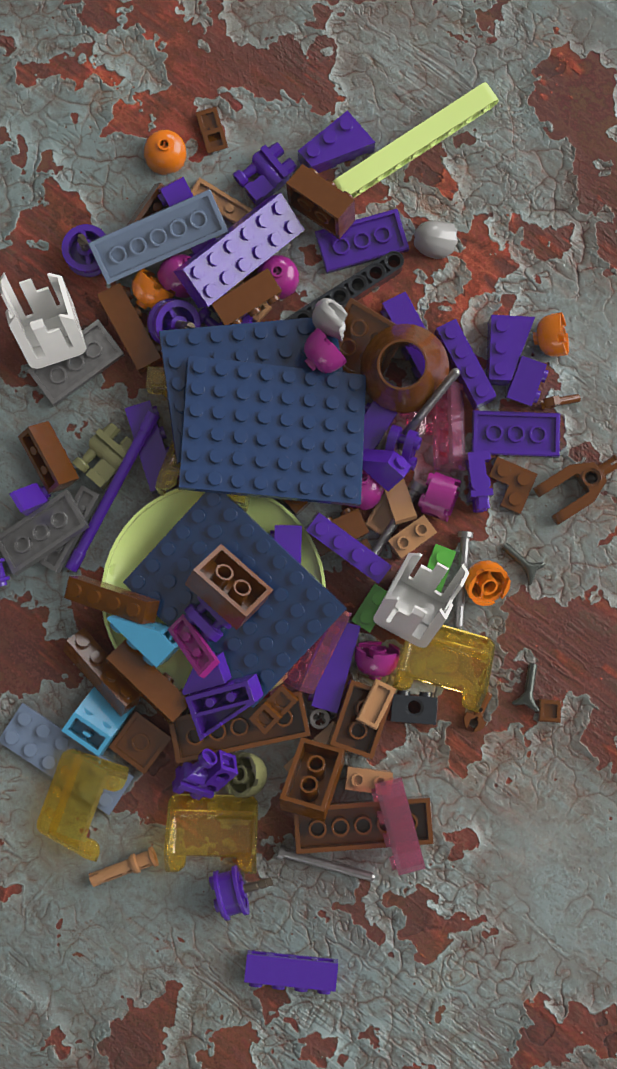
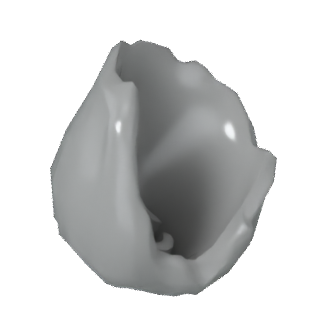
(435, 239)
(330, 318)

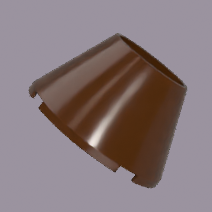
(415, 396)

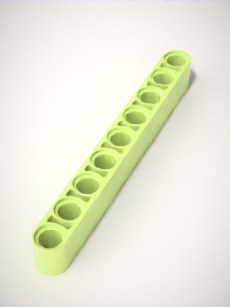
(417, 140)

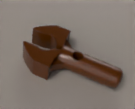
(554, 401)
(480, 722)

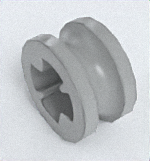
(313, 720)

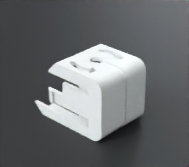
(52, 329)
(414, 606)

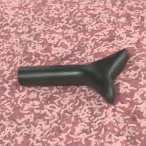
(529, 568)
(527, 697)

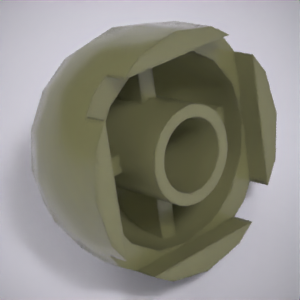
(250, 778)

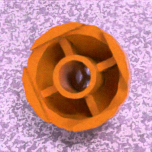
(165, 152)
(149, 289)
(552, 335)
(486, 582)

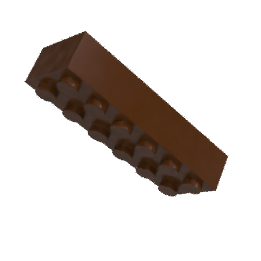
(238, 732)
(356, 826)

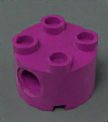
(440, 496)

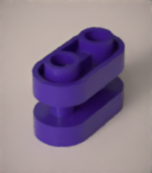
(411, 443)
(210, 629)

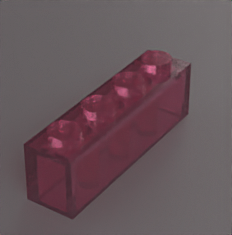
(449, 431)
(311, 666)
(399, 825)

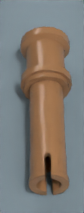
(133, 864)

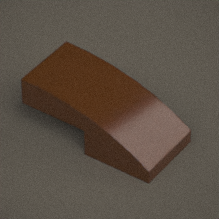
(212, 130)
(273, 709)

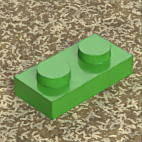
(443, 556)
(368, 608)

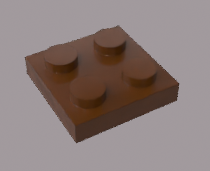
(140, 742)

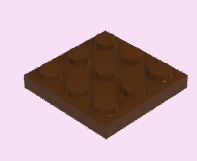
(360, 328)

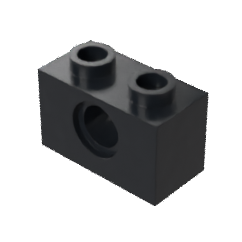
(426, 715)

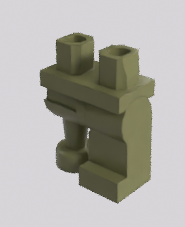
(109, 452)

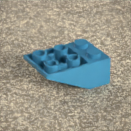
(150, 639)
(95, 723)

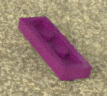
(193, 646)

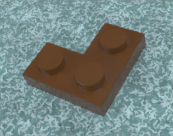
(518, 481)

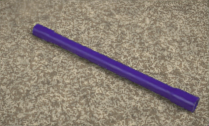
(79, 552)

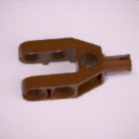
(579, 471)

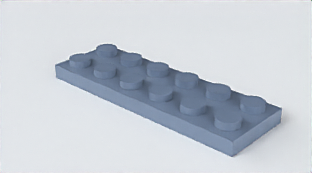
(158, 236)
(42, 745)

